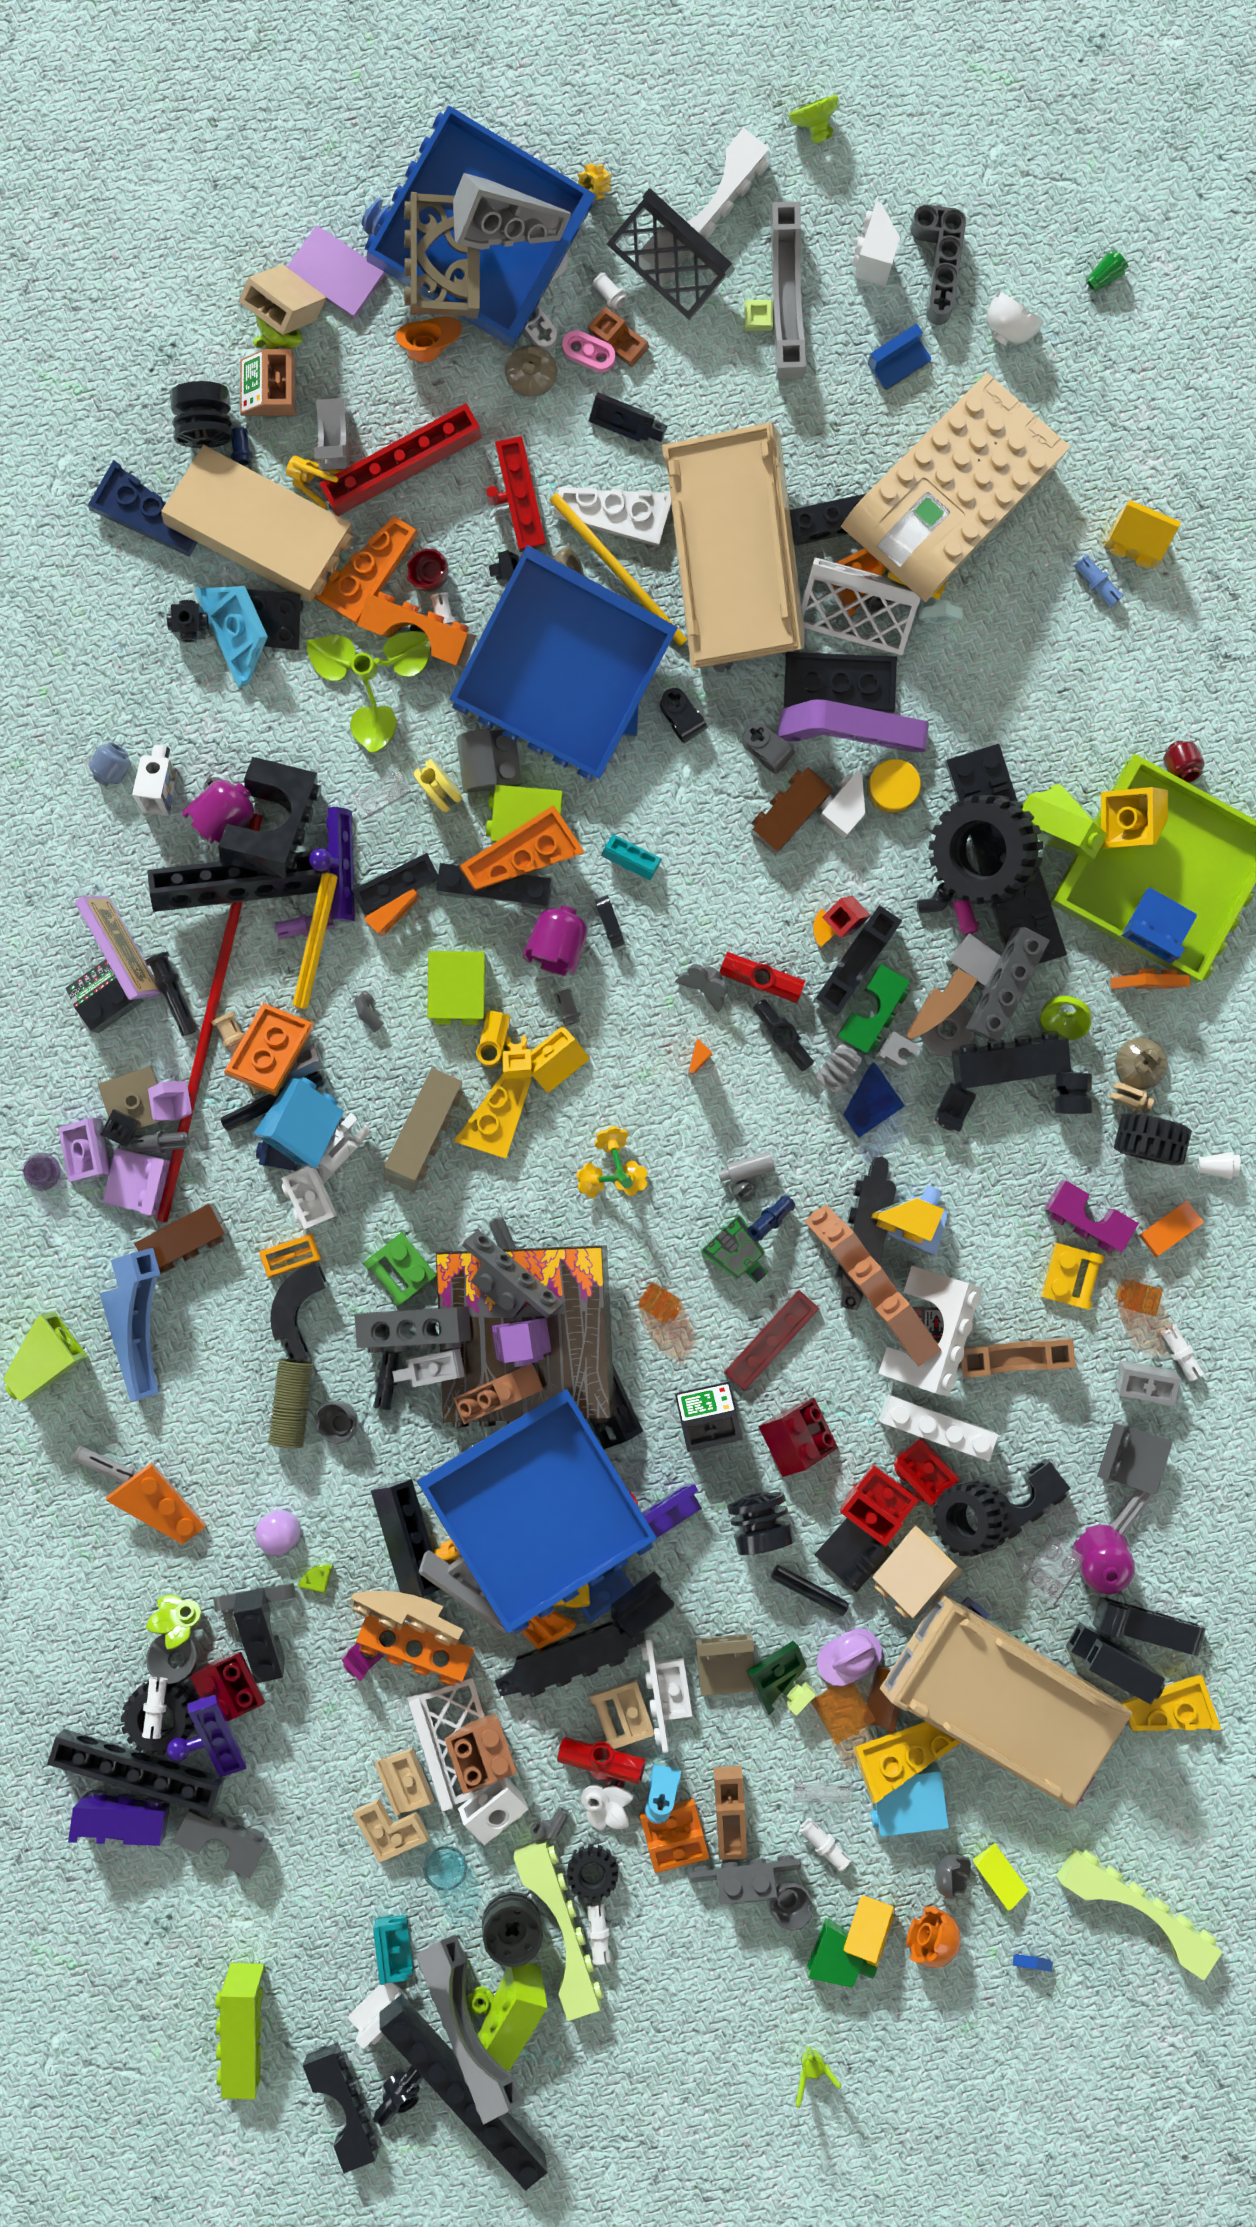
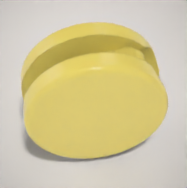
(437, 785)

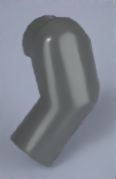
(365, 1013)
(550, 1828)

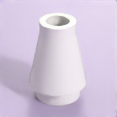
(1220, 1165)

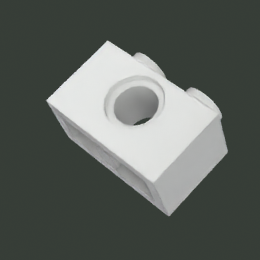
(493, 1809)

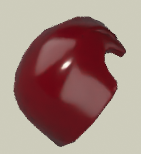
(428, 570)

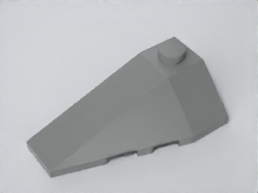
(499, 215)

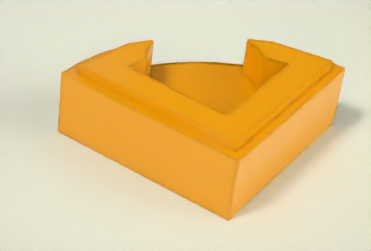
(821, 930)

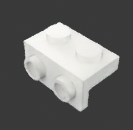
(366, 2014)

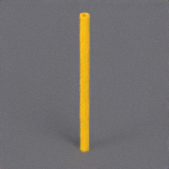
(612, 563)

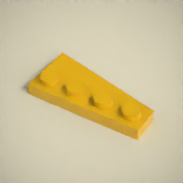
(899, 1756)

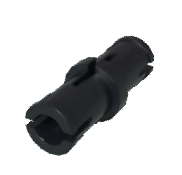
(385, 1380)

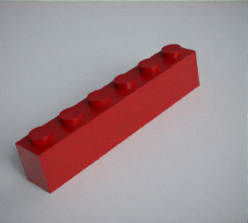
(401, 459)

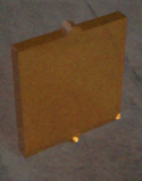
(843, 1711)

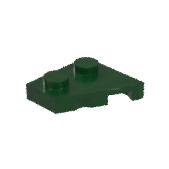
(776, 1674)

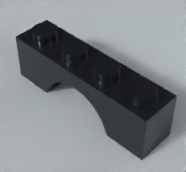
(520, 890)
(857, 960)
(329, 2074)

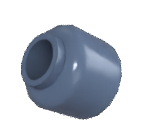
(109, 764)

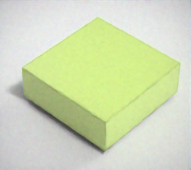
(758, 315)

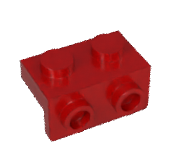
(924, 1471)

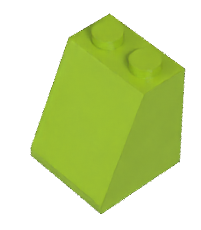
(42, 1358)

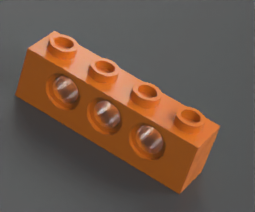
(458, 1655)

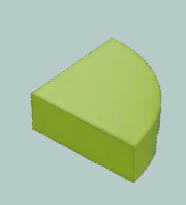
(317, 1578)

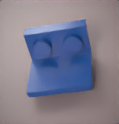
(1159, 925)

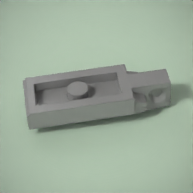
(432, 1368)

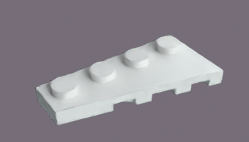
(618, 512)

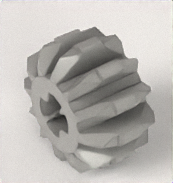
(838, 1068)

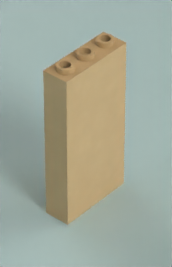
(257, 523)

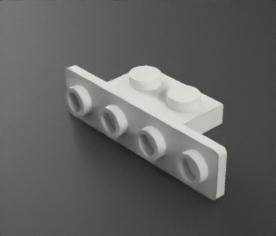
(670, 1691)

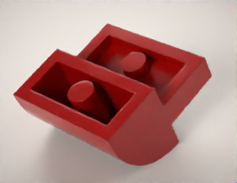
(878, 1504)

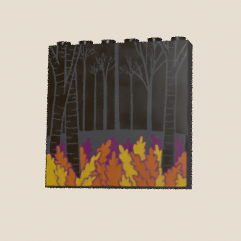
(577, 1330)

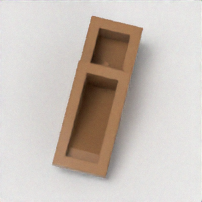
(941, 1004)
(730, 1812)

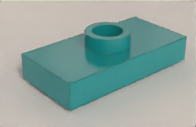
(631, 857)

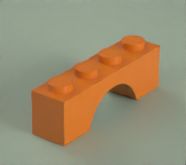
(447, 641)

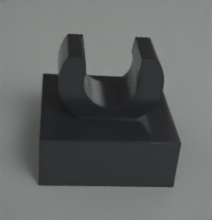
(505, 567)
(120, 1127)

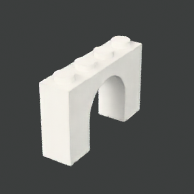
(957, 1305)

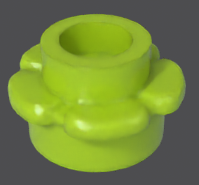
(480, 1993)

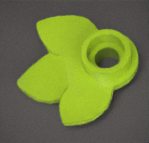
(171, 1622)

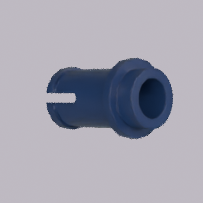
(240, 445)

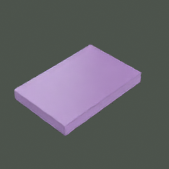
(336, 271)

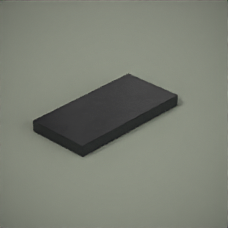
(841, 678)

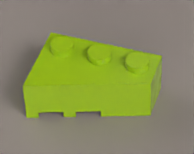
(513, 2013)

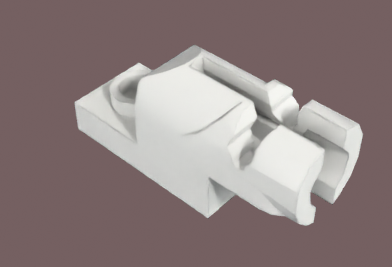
(340, 1147)

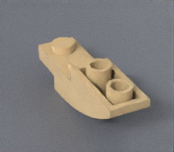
(396, 1607)

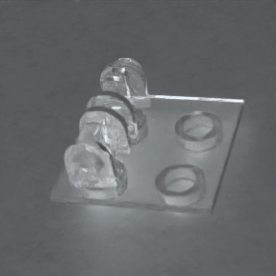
(1050, 1569)

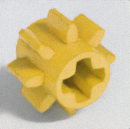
(595, 180)

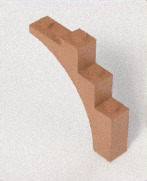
(873, 1284)

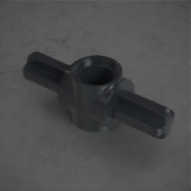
(774, 1022)
(399, 2095)

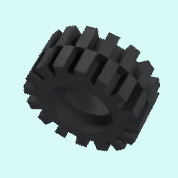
(592, 1890)

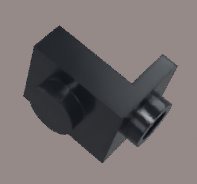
(954, 1107)

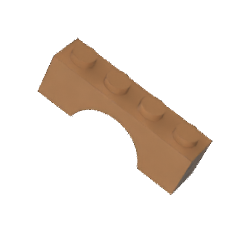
(1017, 1356)

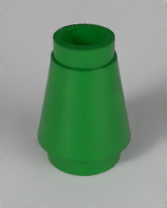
(1108, 270)

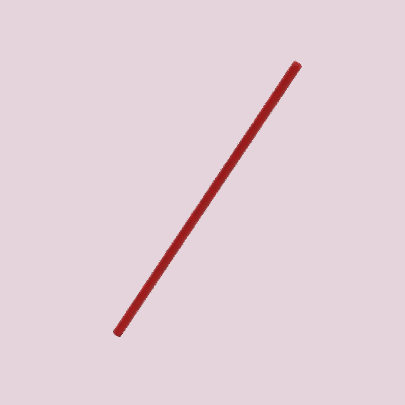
(203, 1043)

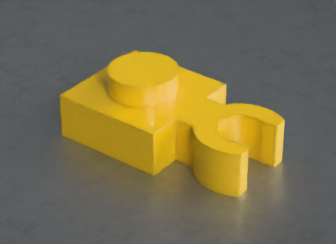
(517, 1060)

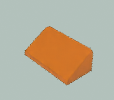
(700, 1056)

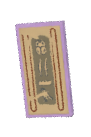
(117, 946)

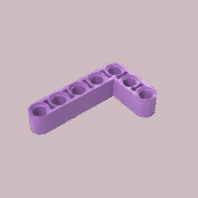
(852, 723)

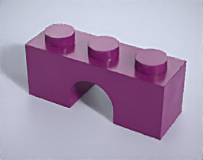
(1068, 1206)

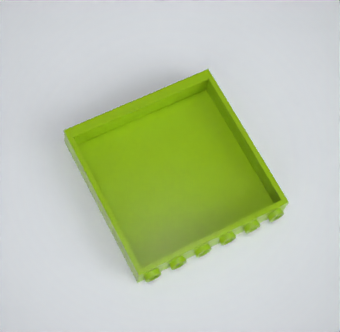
(1199, 862)

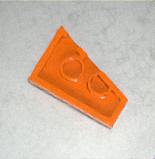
(158, 1504)

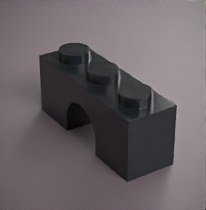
(1046, 1489)
(254, 1625)

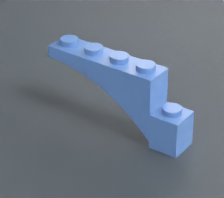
(129, 1320)

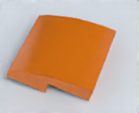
(677, 1840)

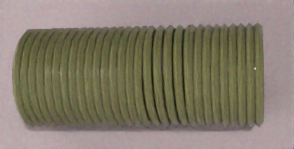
(290, 1398)

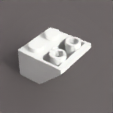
(876, 247)

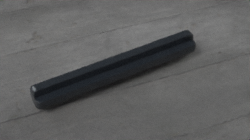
(260, 1106)

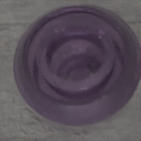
(41, 1171)

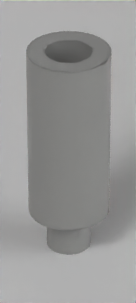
(747, 1168)

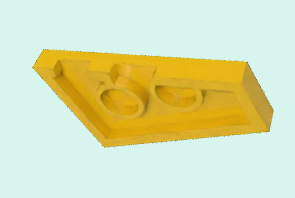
(497, 1117)
(1180, 1706)

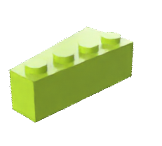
(239, 2031)

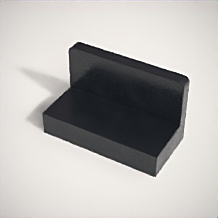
(641, 1606)

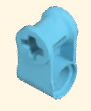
(662, 1789)

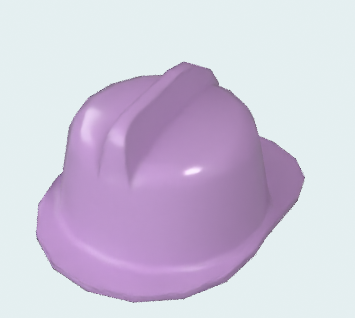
(849, 1657)

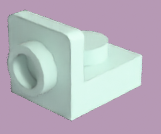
(938, 611)

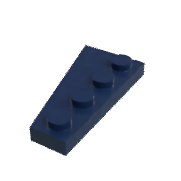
(132, 505)

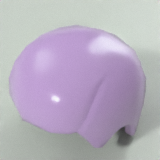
(278, 1532)

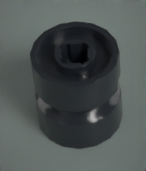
(1073, 1093)

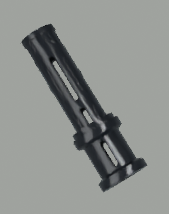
(167, 982)

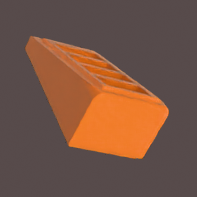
(388, 915)

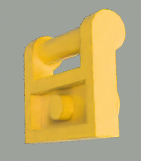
(1063, 1273)

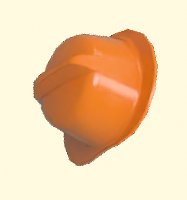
(428, 338)

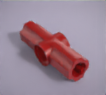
(779, 983)
(617, 1764)

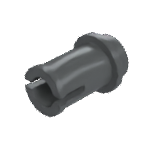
(567, 1007)

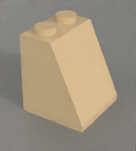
(916, 1574)

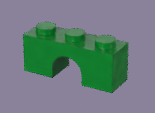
(888, 990)

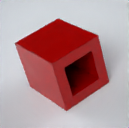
(846, 916)

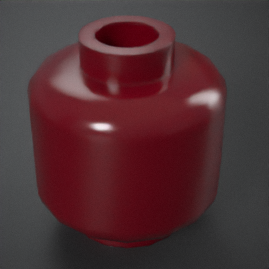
(1184, 760)

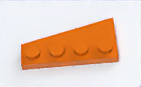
(367, 570)
(526, 849)

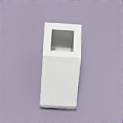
(847, 807)

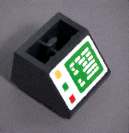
(708, 1416)

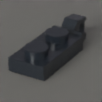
(625, 419)

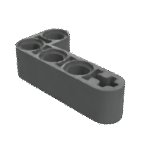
(942, 265)

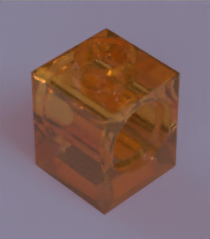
(1138, 1297)
(660, 1303)

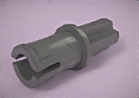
(160, 1142)

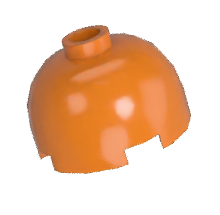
(933, 1938)

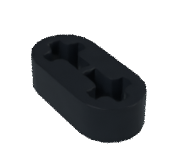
(609, 921)

